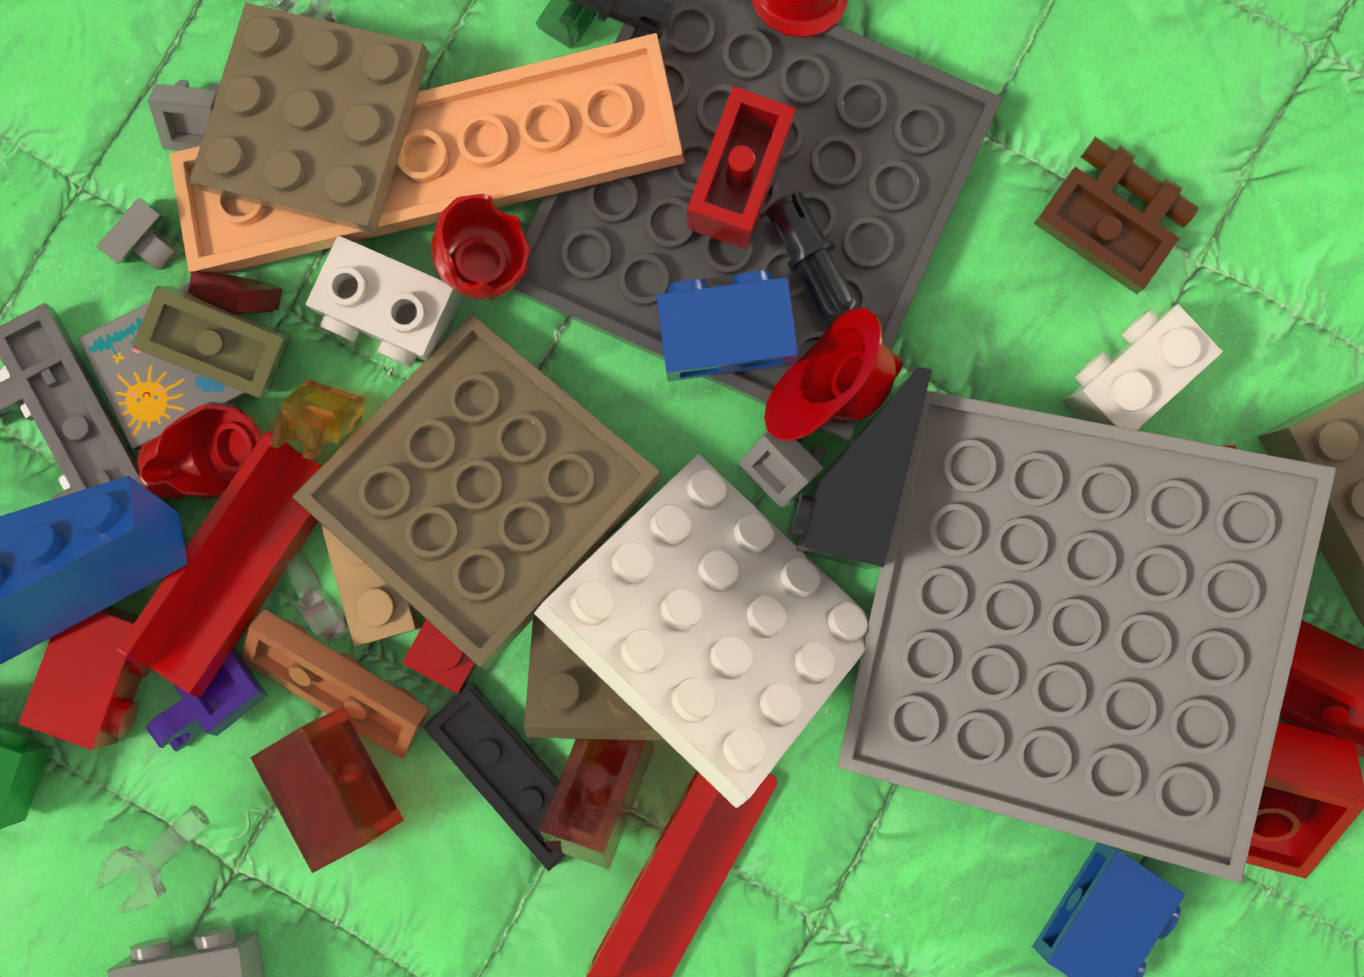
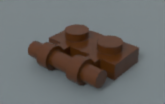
(1109, 229)

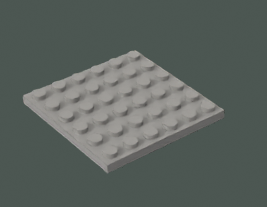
(1087, 628)

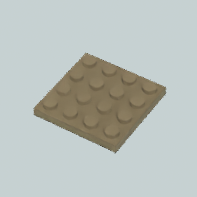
(478, 490)

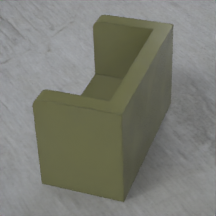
(211, 341)

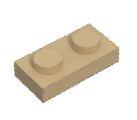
(369, 603)

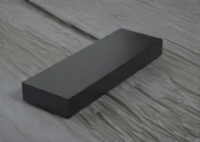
(498, 766)

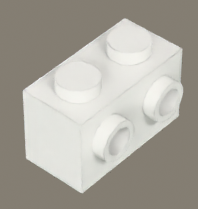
(384, 302)
(1145, 372)

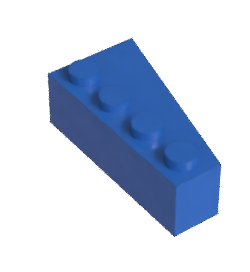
(81, 557)

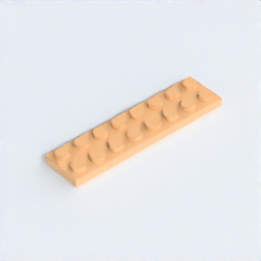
(494, 135)

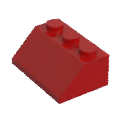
(1306, 800)

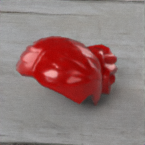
(198, 452)

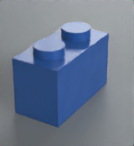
(727, 326)
(1109, 918)

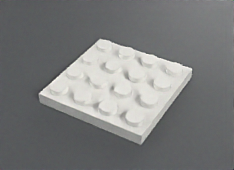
(711, 627)

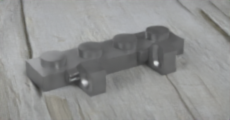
(53, 388)

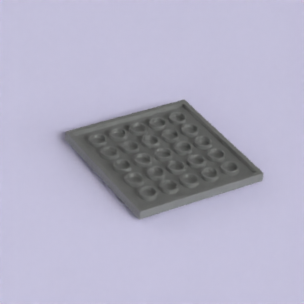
(870, 147)

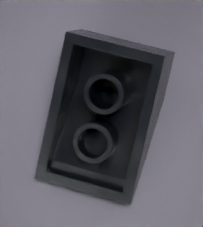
(857, 498)

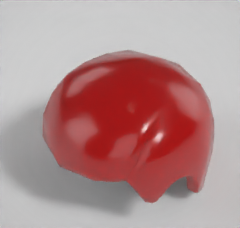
(479, 248)

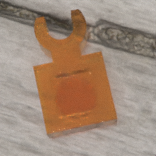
(316, 416)

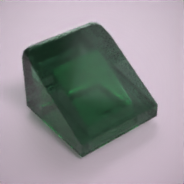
(565, 21)

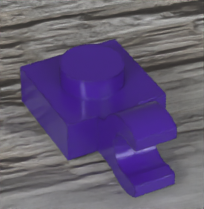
(224, 702)

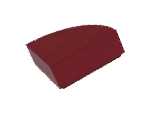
(235, 293)

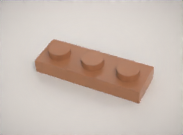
(333, 681)

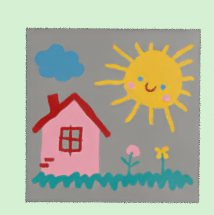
(143, 388)

